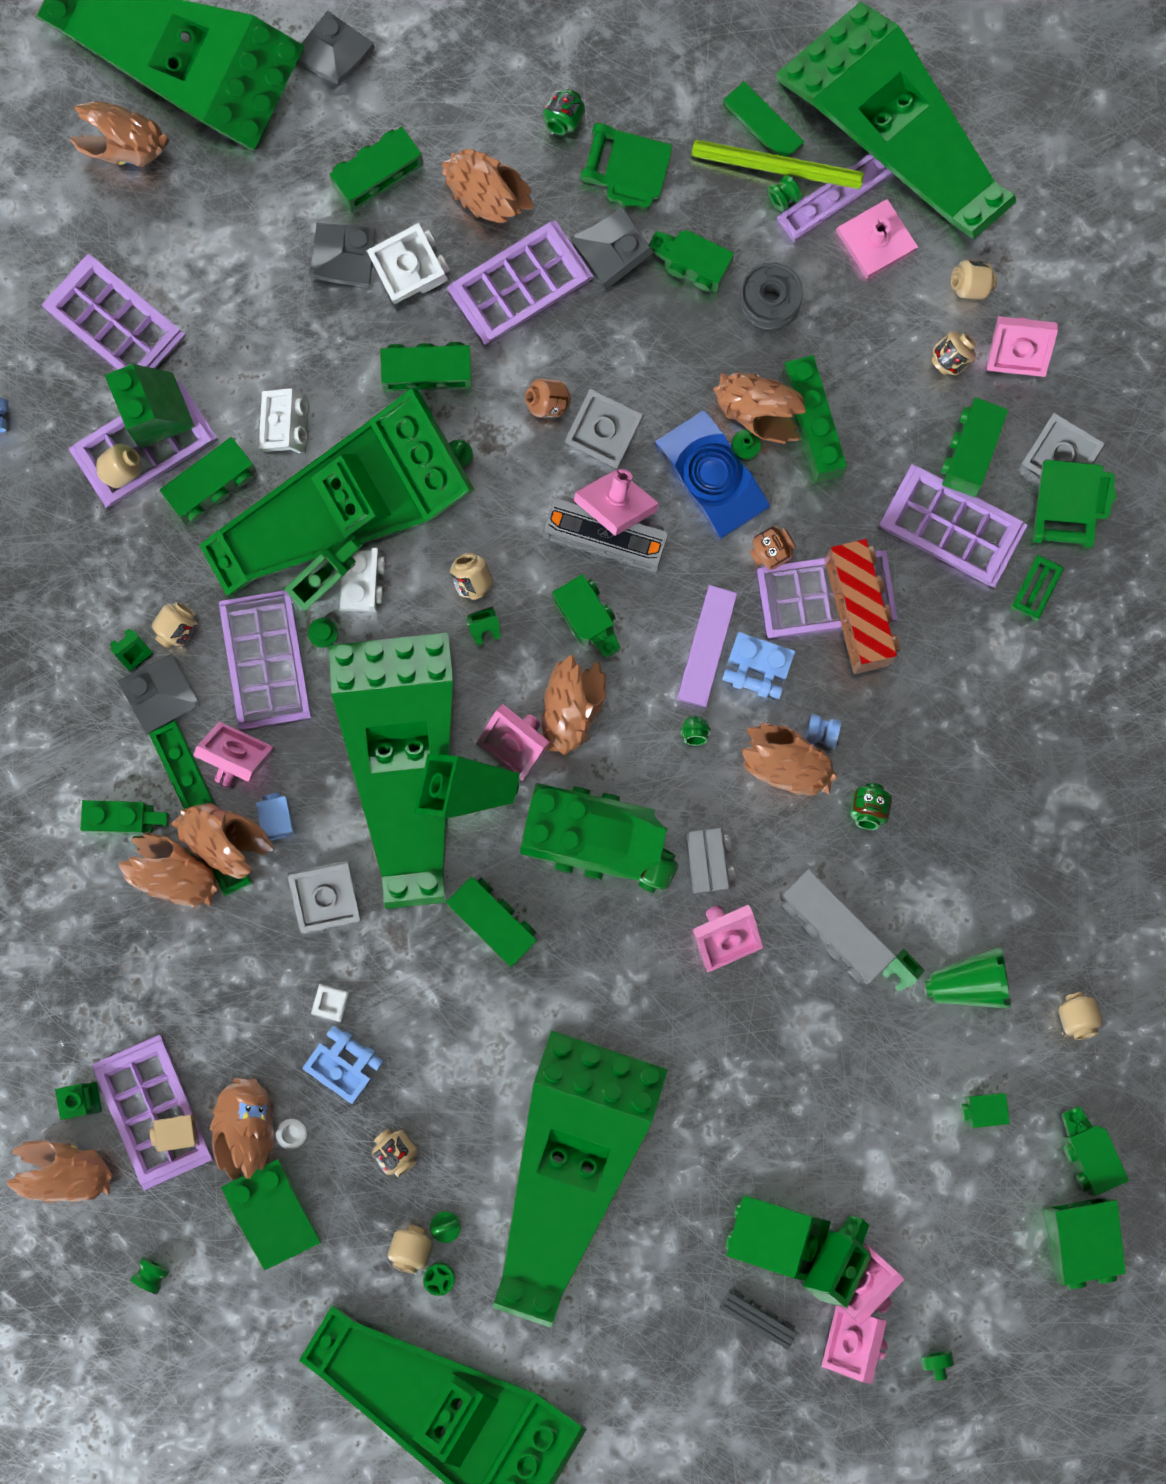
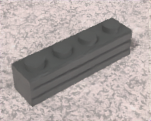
(759, 1320)

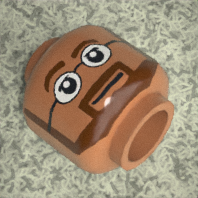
(547, 398)
(773, 547)

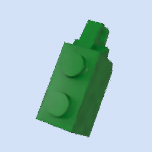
(693, 258)
(323, 573)
(586, 615)
(120, 818)
(1092, 1154)
(840, 1264)

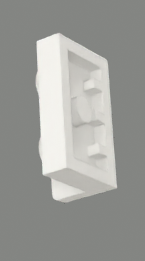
(283, 420)
(360, 584)

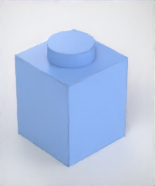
(275, 816)

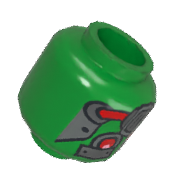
(563, 111)

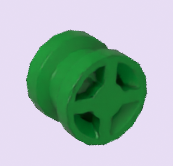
(784, 193)
(149, 1275)
(435, 1285)

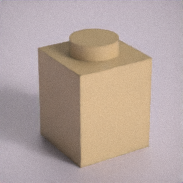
(174, 1133)

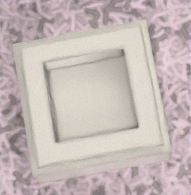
(330, 1003)

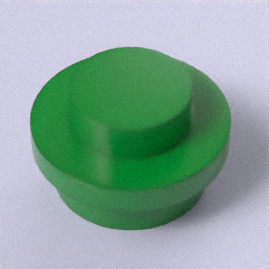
(322, 632)

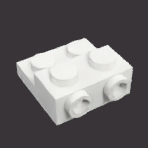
(408, 263)

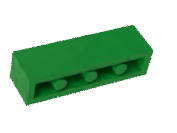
(817, 424)

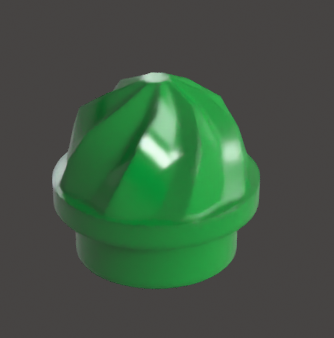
(695, 731)

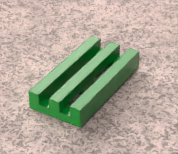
(1026, 610)

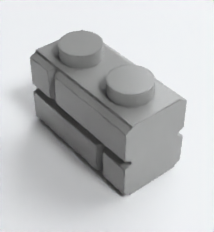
(709, 861)

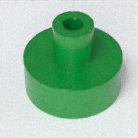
(745, 451)
(938, 1362)

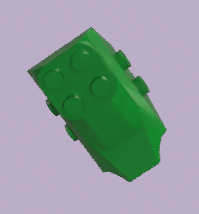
(591, 833)

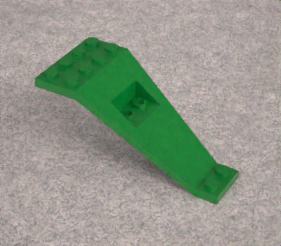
(223, 75)
(886, 101)
(389, 468)
(394, 701)
(591, 1113)
(413, 1394)

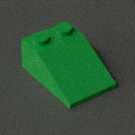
(271, 1214)

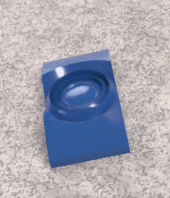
(712, 474)

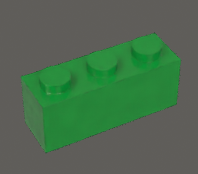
(376, 168)
(426, 367)
(973, 446)
(208, 481)
(492, 920)

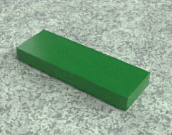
(762, 121)

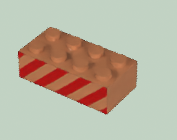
(861, 606)

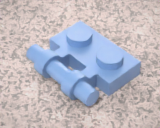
(761, 657)
(336, 1072)

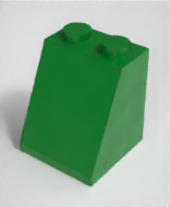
(149, 403)
(463, 786)
(776, 1237)
(1085, 1241)

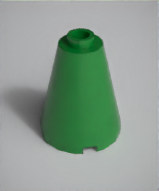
(972, 982)

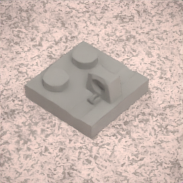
(604, 428)
(1062, 442)
(324, 896)

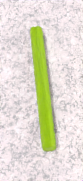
(777, 164)

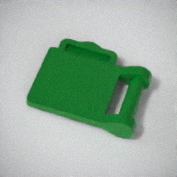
(633, 169)
(1075, 495)

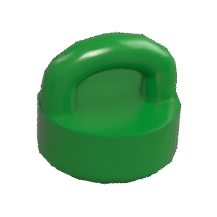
(463, 452)
(445, 1227)

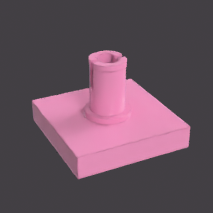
(877, 239)
(1022, 346)
(616, 501)
(513, 741)
(232, 753)
(727, 936)
(873, 1289)
(854, 1347)

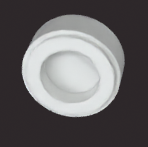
(292, 1134)

